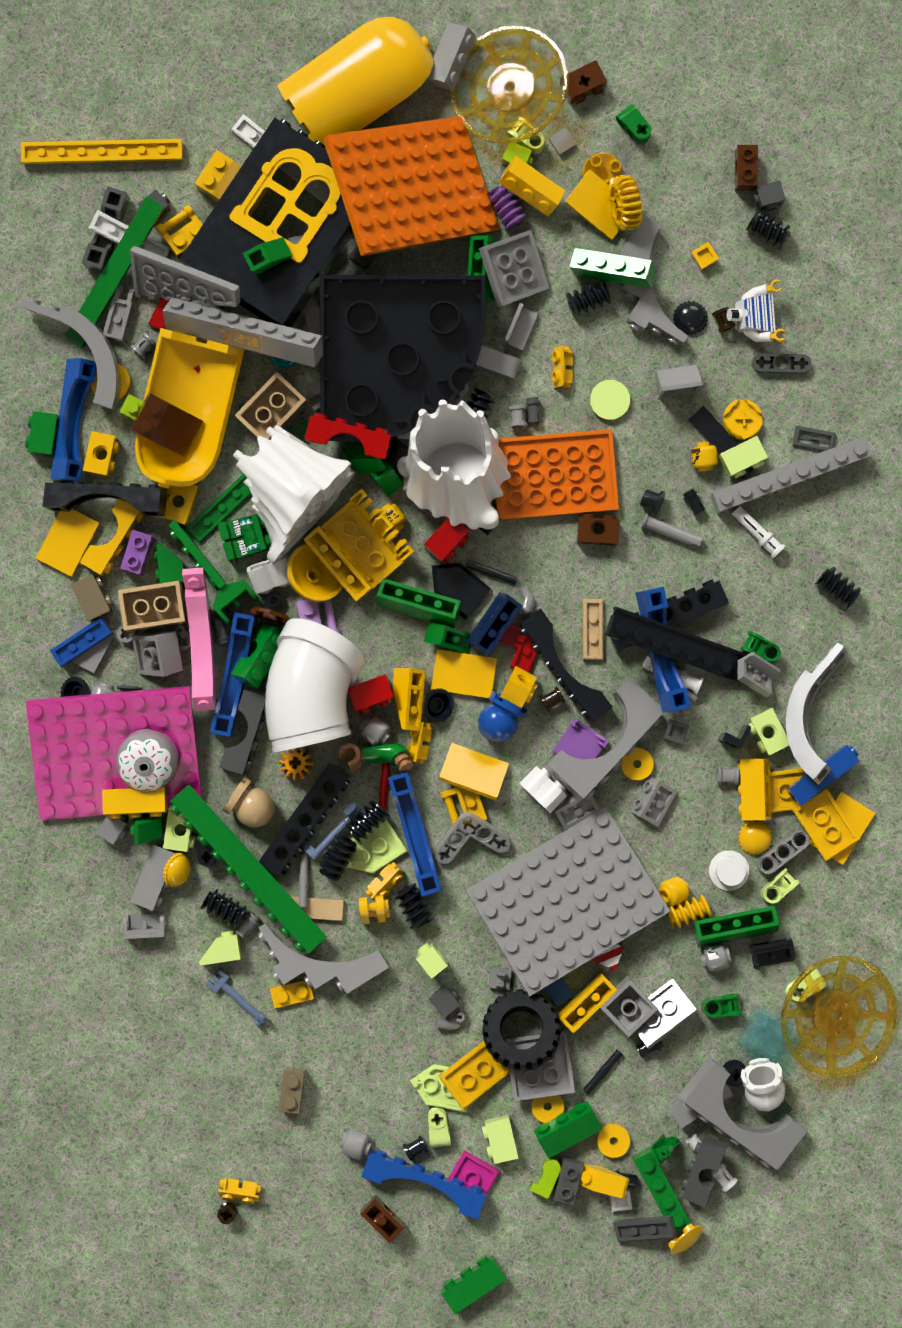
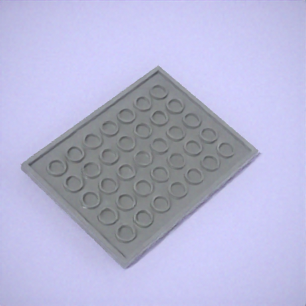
(567, 901)

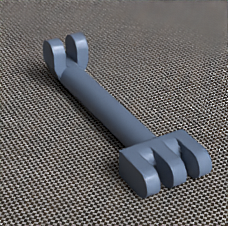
(351, 811)
(221, 983)

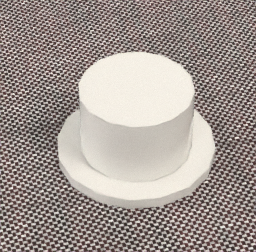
(729, 870)

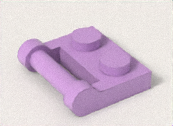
(310, 611)

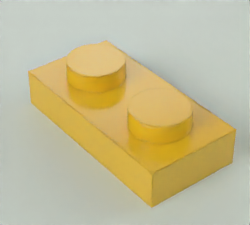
(291, 994)

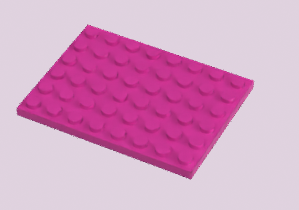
(78, 742)

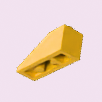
(408, 694)

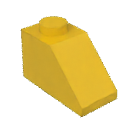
(604, 1181)

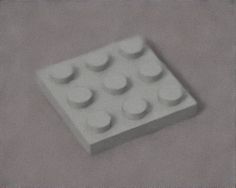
(514, 268)
(548, 1080)

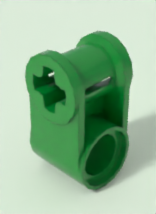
(632, 121)
(760, 646)
(726, 1006)

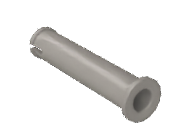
(671, 531)

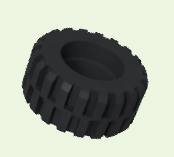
(521, 1058)

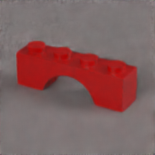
(322, 431)

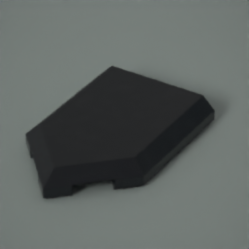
(460, 584)

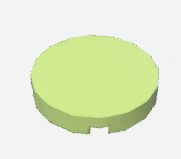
(609, 400)

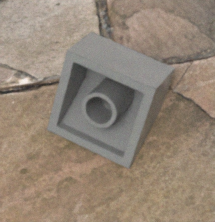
(677, 380)
(157, 653)
(629, 1006)

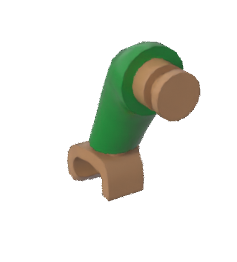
(387, 753)

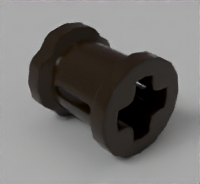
(721, 317)
(552, 698)
(232, 1210)

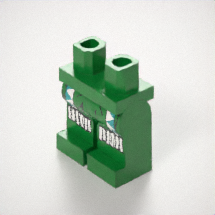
(252, 534)

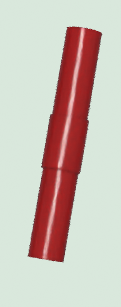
(384, 785)

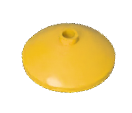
(305, 563)

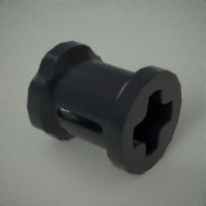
(415, 1148)

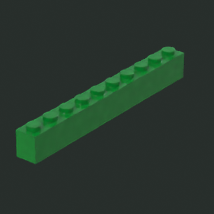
(247, 869)

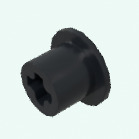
(652, 501)
(734, 1068)

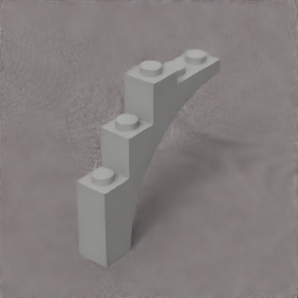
(647, 310)
(292, 964)

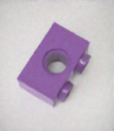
(137, 553)

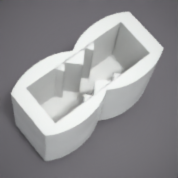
(268, 575)
(543, 789)

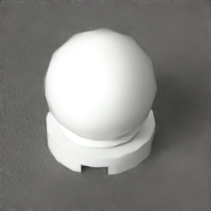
(763, 1084)

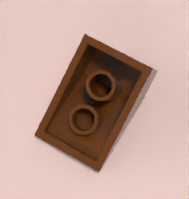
(166, 424)

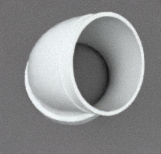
(309, 685)

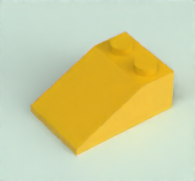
(218, 176)

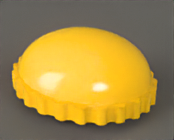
(755, 837)
(177, 870)

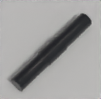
(492, 572)
(602, 1072)

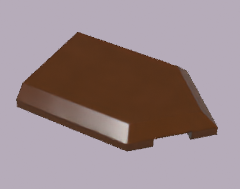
(270, 615)

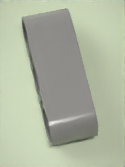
(498, 363)
(792, 848)

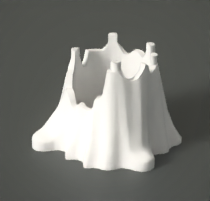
(455, 466)
(291, 486)

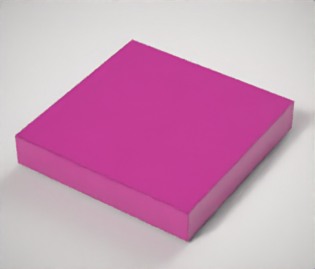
(474, 1171)

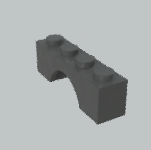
(101, 248)
(237, 757)

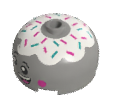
(147, 760)

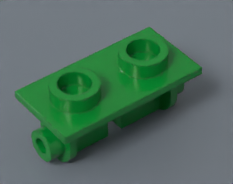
(663, 1148)

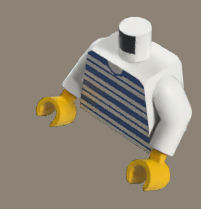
(756, 314)

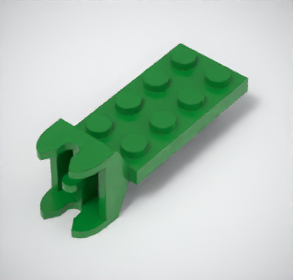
(228, 593)

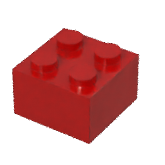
(446, 541)
(371, 693)

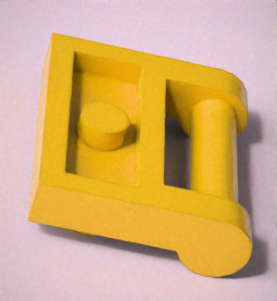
(182, 238)
(469, 802)

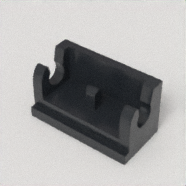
(772, 952)

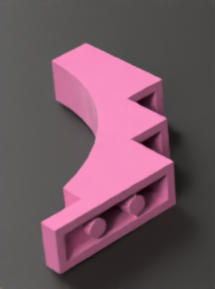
(200, 639)

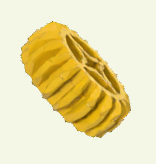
(625, 202)

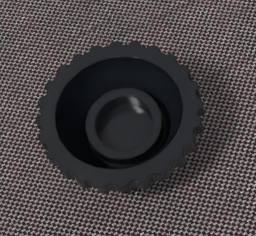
(690, 317)
(74, 686)
(438, 705)

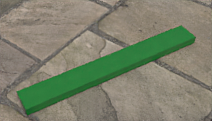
(118, 265)
(232, 497)

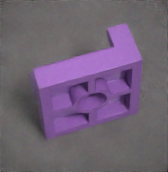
(581, 742)

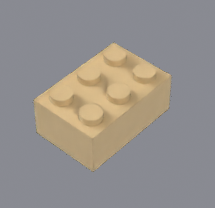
(272, 405)
(152, 606)

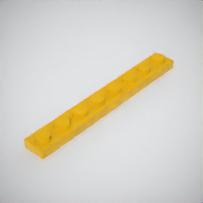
(102, 151)

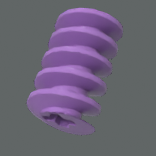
(507, 207)

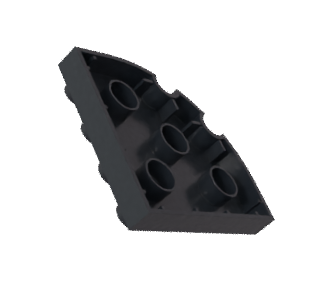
(396, 346)

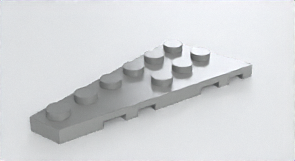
(168, 279)

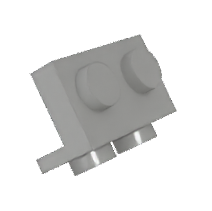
(757, 673)

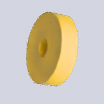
(645, 768)
(544, 1115)
(617, 1149)

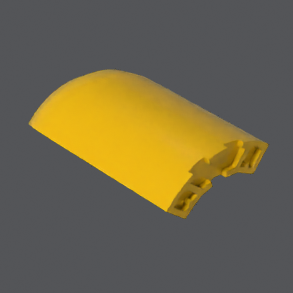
(358, 78)
(201, 394)

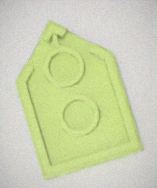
(377, 850)
(433, 1090)

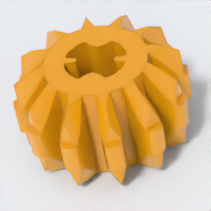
(300, 768)

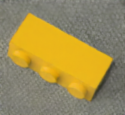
(531, 186)
(755, 789)
(134, 802)
(586, 1002)

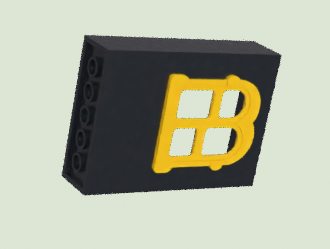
(229, 231)

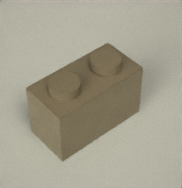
(92, 597)
(292, 1090)

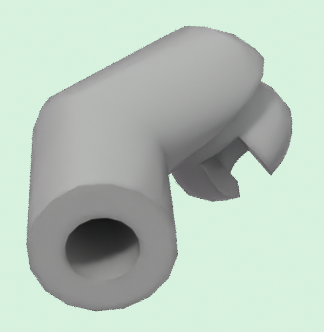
(528, 603)
(451, 1023)

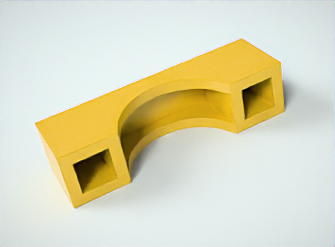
(101, 557)

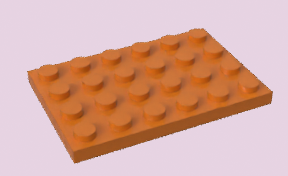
(558, 475)

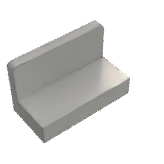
(520, 328)

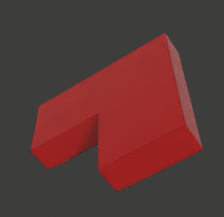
(524, 653)

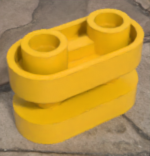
(378, 909)

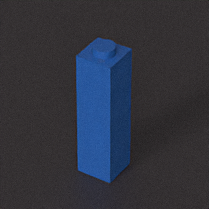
(839, 762)

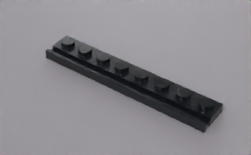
(674, 643)

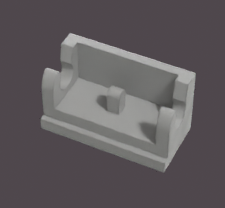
(144, 926)

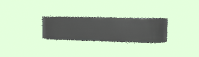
(796, 368)

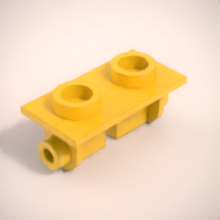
(561, 376)
(417, 751)
(392, 877)
(246, 1193)

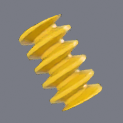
(689, 911)

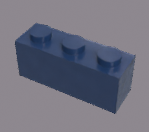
(494, 623)

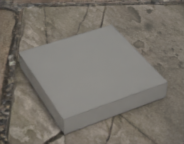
(92, 658)

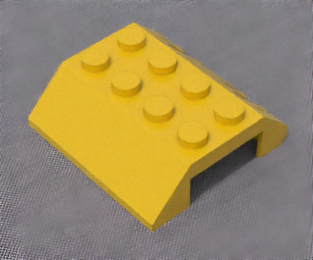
(359, 546)

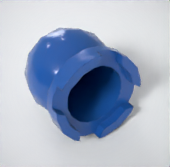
(499, 719)

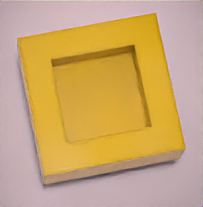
(704, 256)

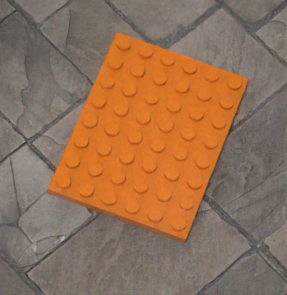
(410, 185)

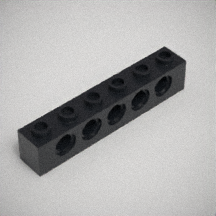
(716, 596)
(270, 859)

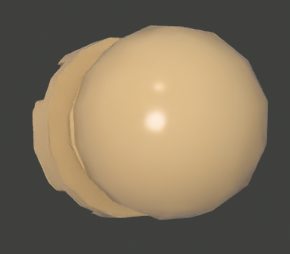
(252, 805)

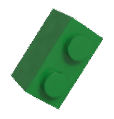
(42, 433)

